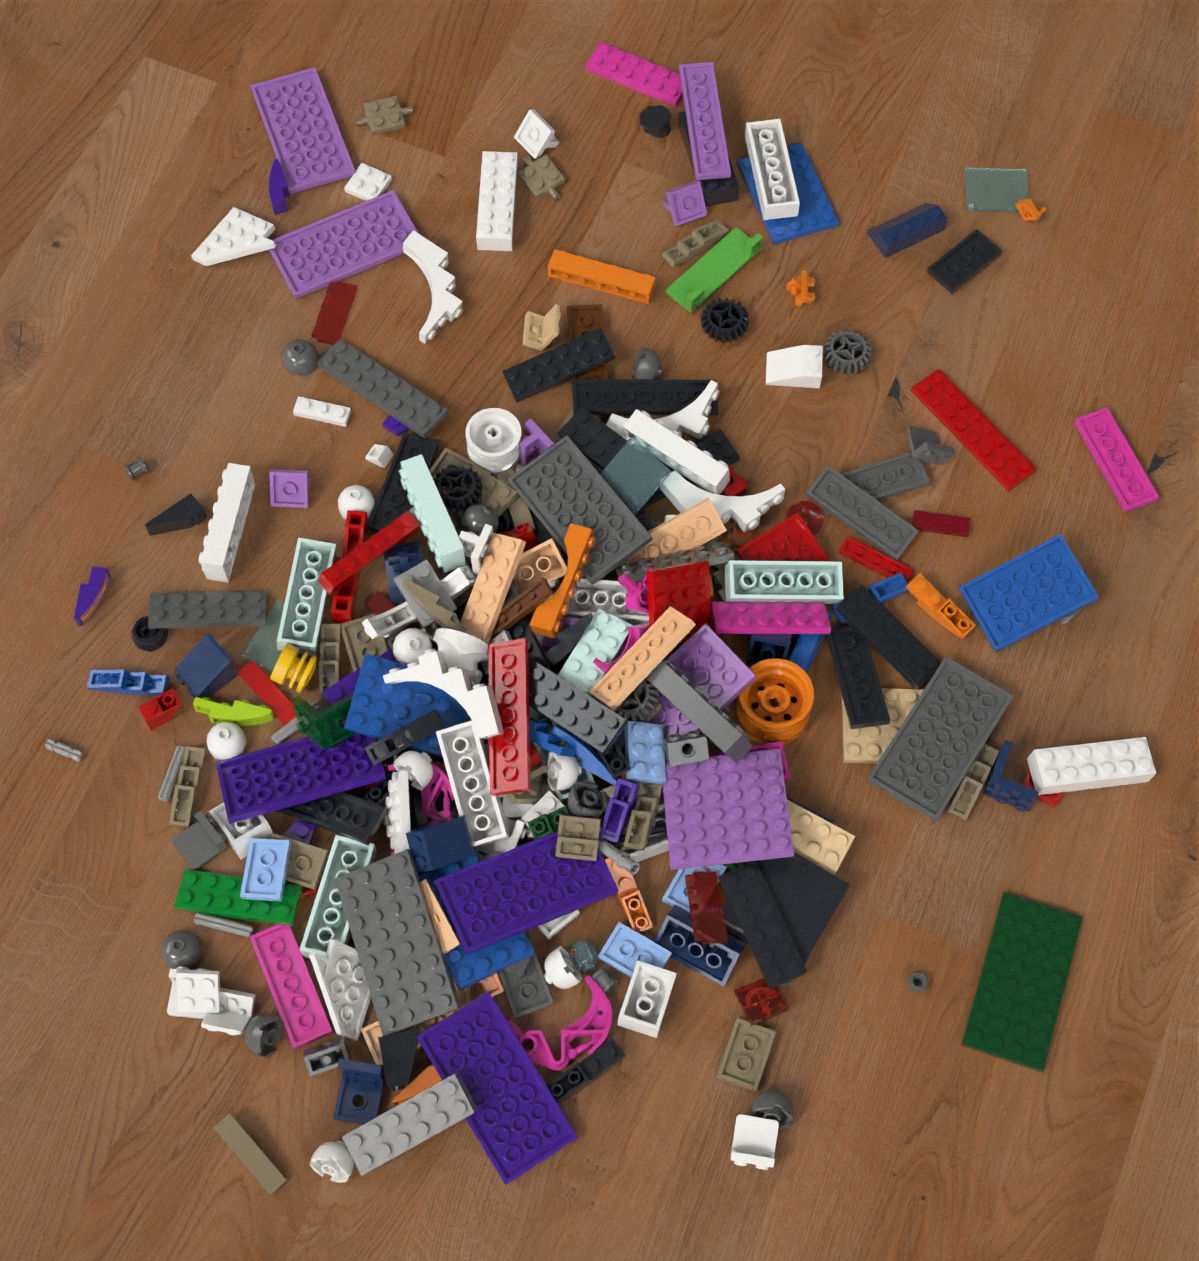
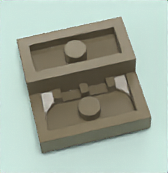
(578, 837)

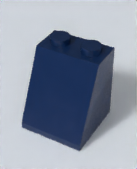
(768, 647)
(206, 668)
(440, 843)

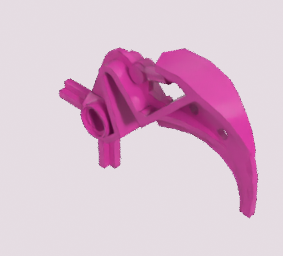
(636, 601)
(431, 794)
(541, 1053)

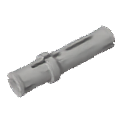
(620, 858)

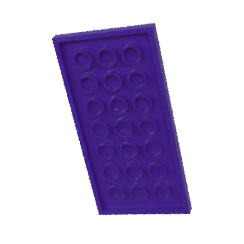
(294, 775)
(520, 892)
(516, 1111)

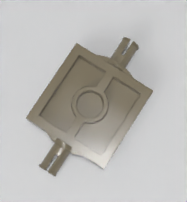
(384, 115)
(541, 177)

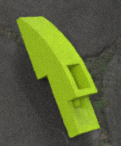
(241, 713)

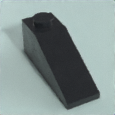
(179, 516)

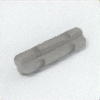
(64, 749)

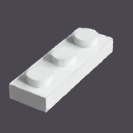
(322, 411)

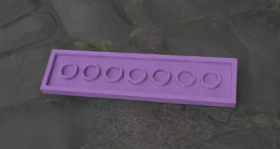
(704, 121)

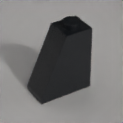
(398, 1057)

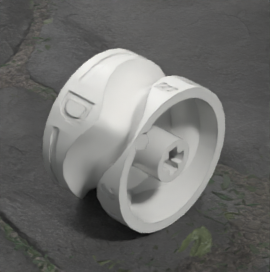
(494, 439)
(462, 651)

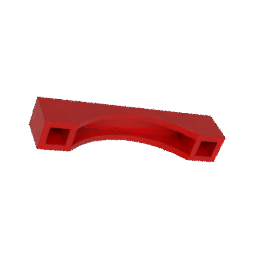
(351, 564)
(345, 598)

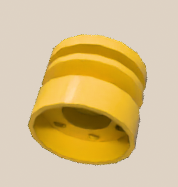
(294, 668)

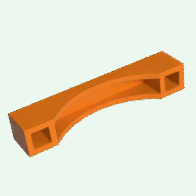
(549, 615)

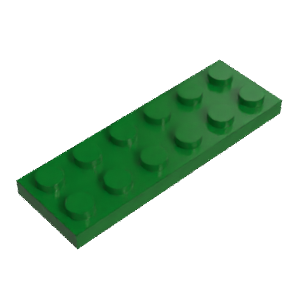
(221, 897)

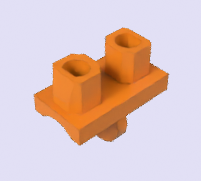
(799, 288)

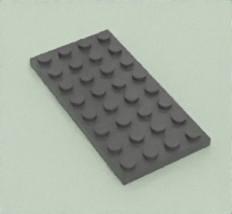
(567, 489)
(940, 739)
(397, 943)

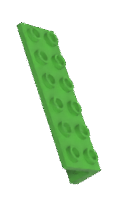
(714, 269)

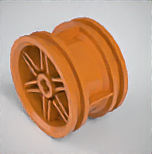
(796, 685)

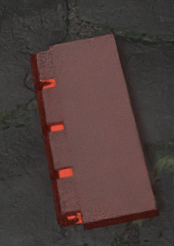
(334, 312)
(706, 907)

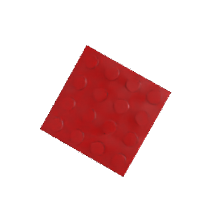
(784, 542)
(684, 589)

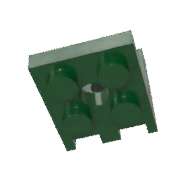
(323, 726)

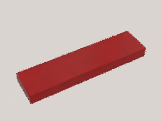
(874, 559)
(267, 692)

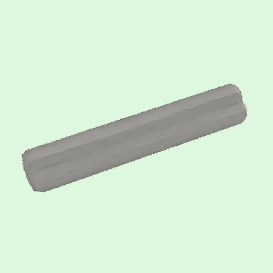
(290, 728)
(172, 774)
(223, 924)

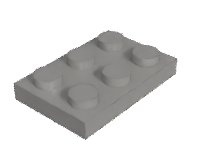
(425, 577)

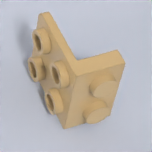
(541, 329)

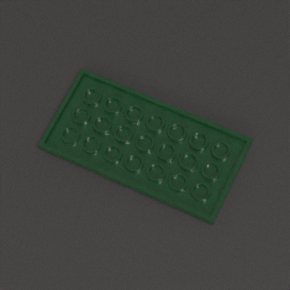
(1022, 982)

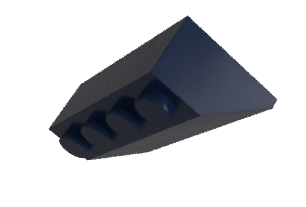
(908, 229)
(711, 960)

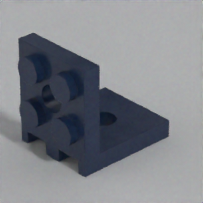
(398, 561)
(1006, 791)
(359, 1080)

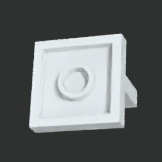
(536, 134)
(476, 546)

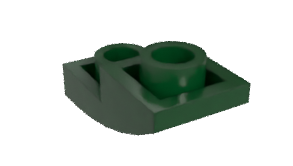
(547, 823)

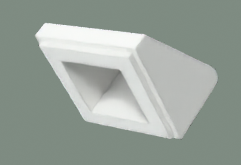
(379, 455)

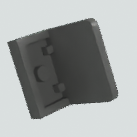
(926, 446)
(200, 841)

